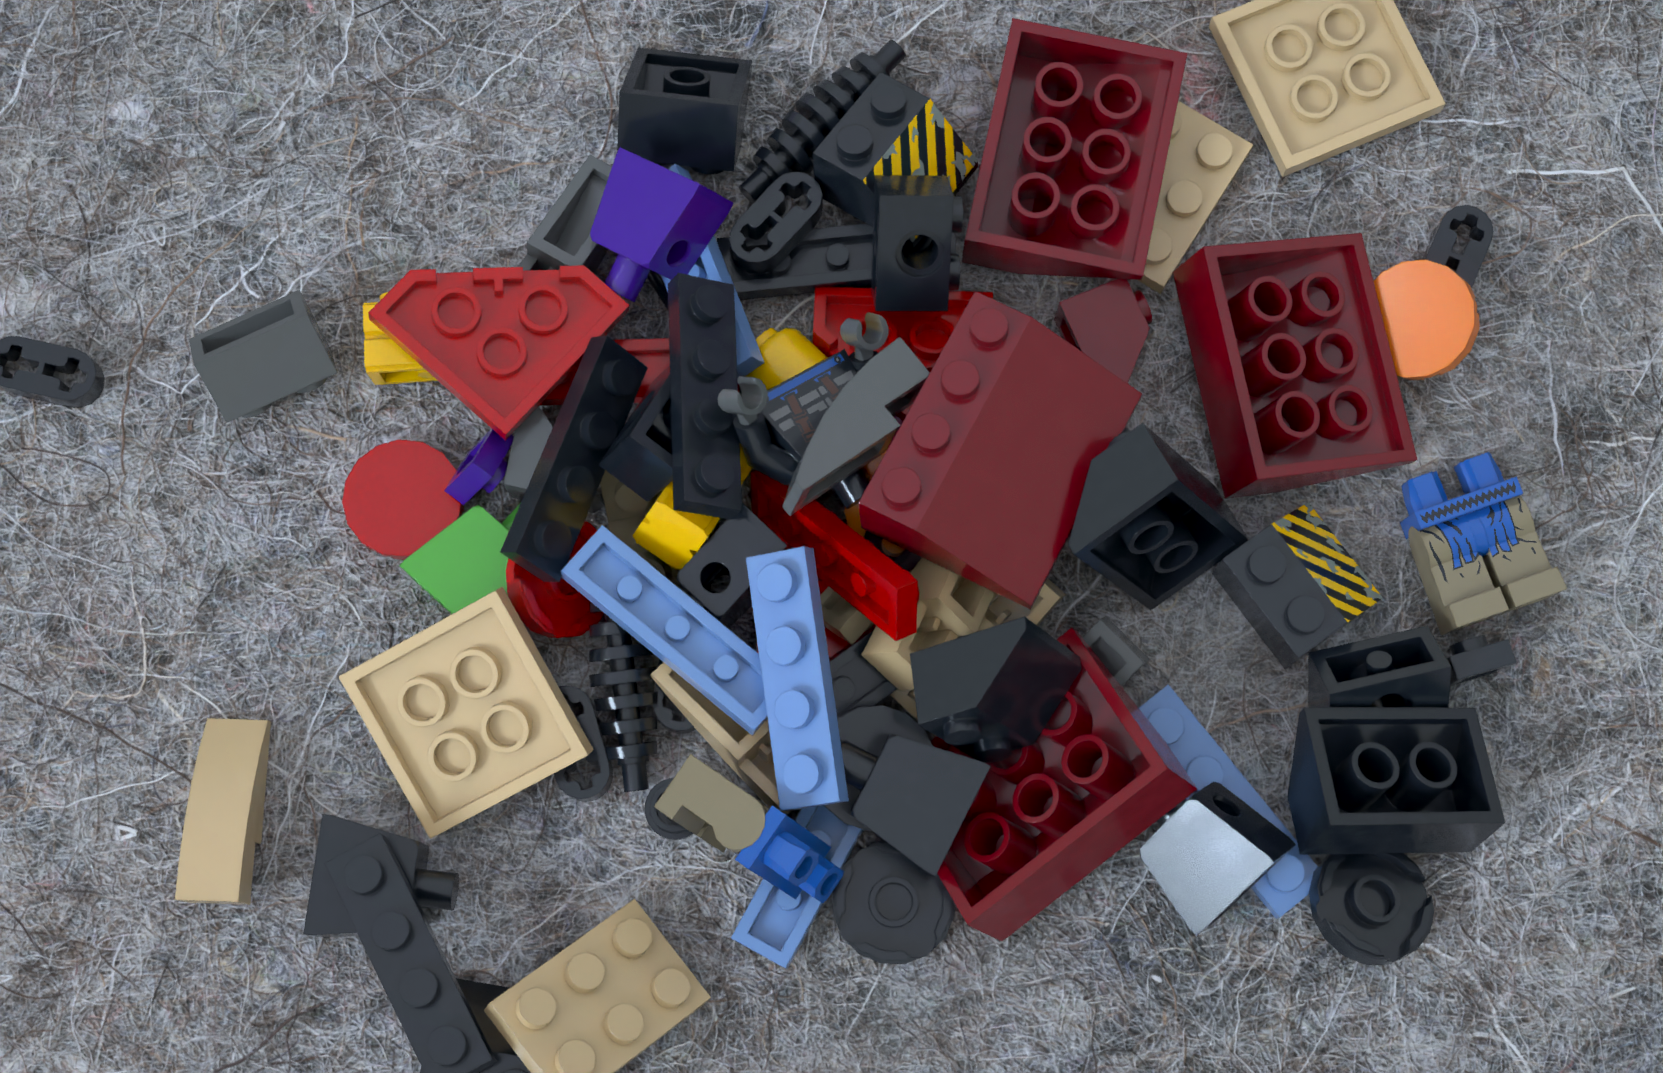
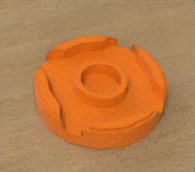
(1426, 317)

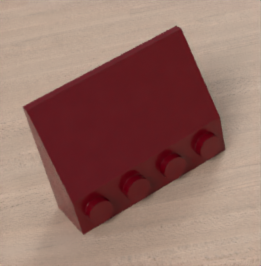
(1073, 154)
(1292, 363)
(997, 451)
(1060, 803)

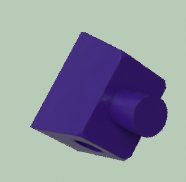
(653, 222)

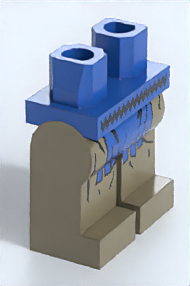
(1478, 548)
(760, 836)

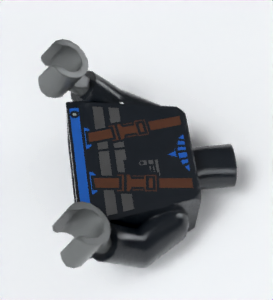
(780, 421)

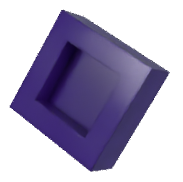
(481, 467)

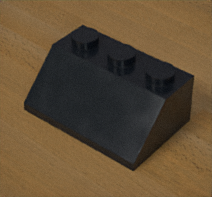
(1150, 519)
(1391, 781)

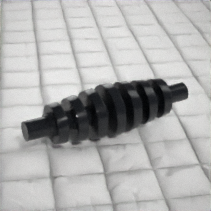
(816, 119)
(620, 652)

